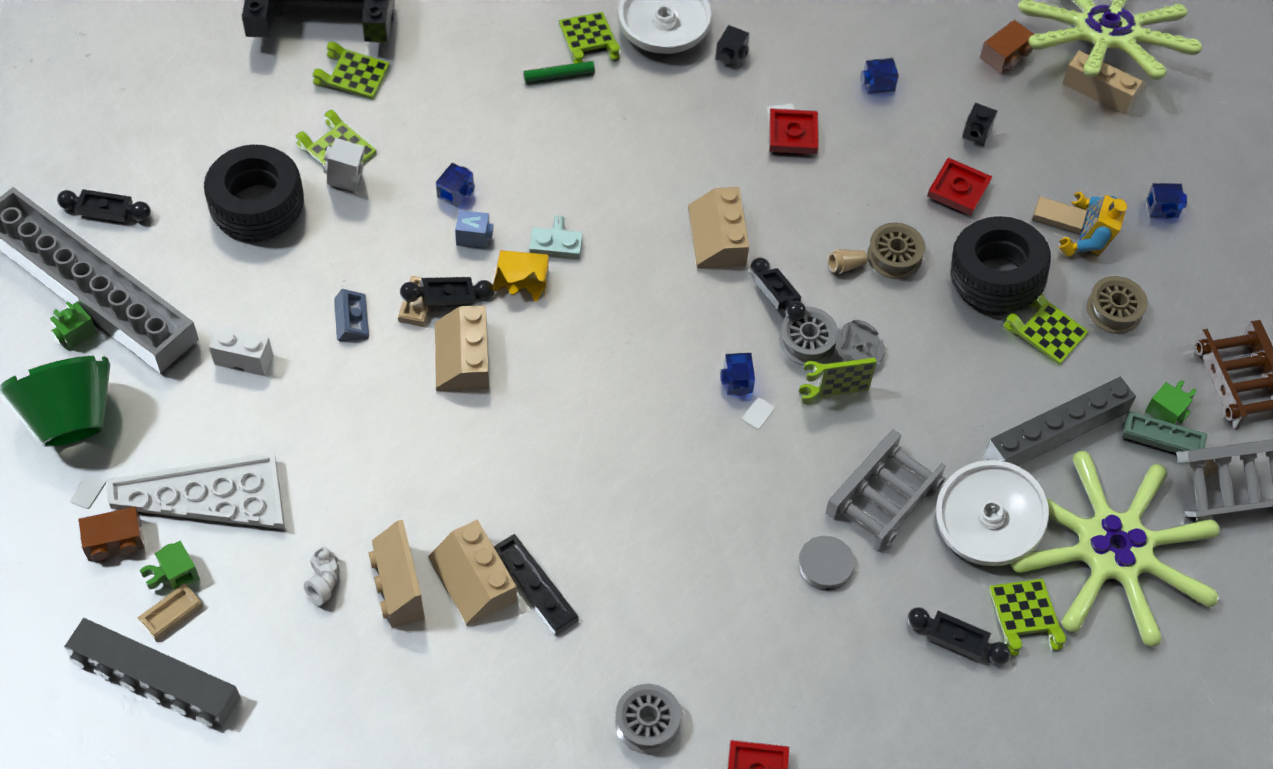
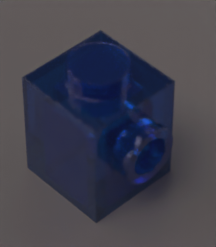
(879, 75)
(455, 184)
(1166, 200)
(738, 374)

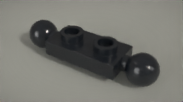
(103, 205)
(778, 289)
(446, 291)
(958, 636)

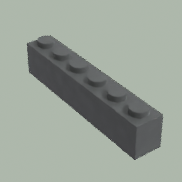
(1061, 424)
(152, 672)

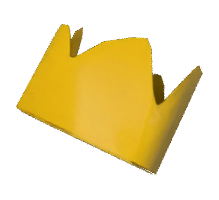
(521, 271)

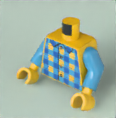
(1100, 225)

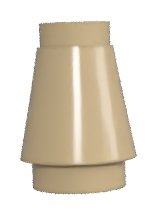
(846, 260)

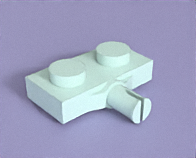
(556, 240)

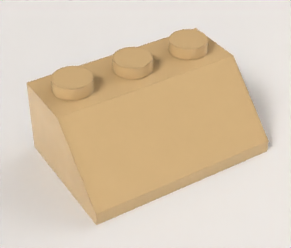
(1109, 87)
(719, 229)
(462, 349)
(473, 573)
(396, 576)

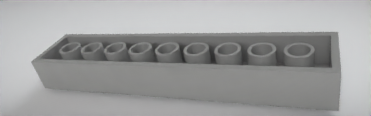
(100, 286)

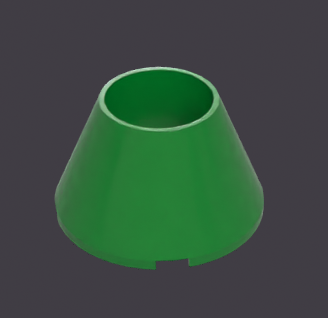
(61, 399)

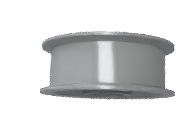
(818, 347)
(661, 697)

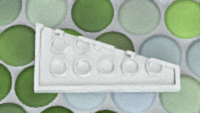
(220, 491)

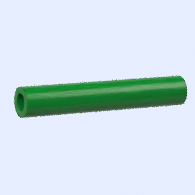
(559, 71)

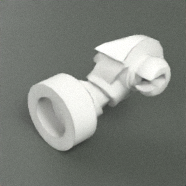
(320, 585)

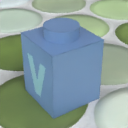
(473, 229)

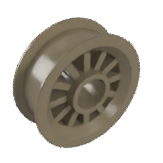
(896, 250)
(1116, 304)

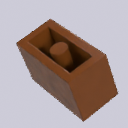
(1007, 47)
(111, 534)

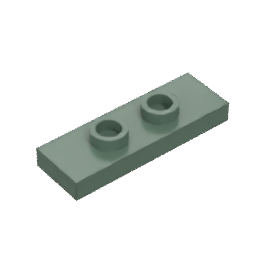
(1162, 433)

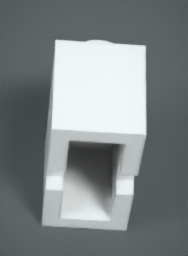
(344, 164)
(241, 349)

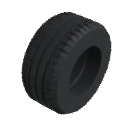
(248, 167)
(1005, 239)

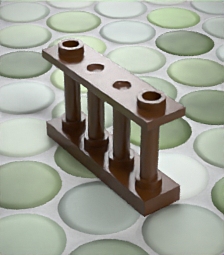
(1262, 358)

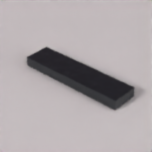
(536, 585)

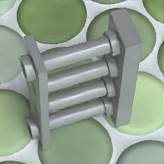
(1222, 457)
(875, 466)

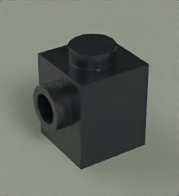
(732, 46)
(979, 124)

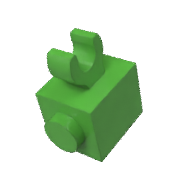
(72, 325)
(1171, 403)
(174, 567)

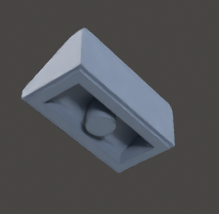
(351, 315)

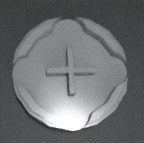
(859, 341)
(826, 562)

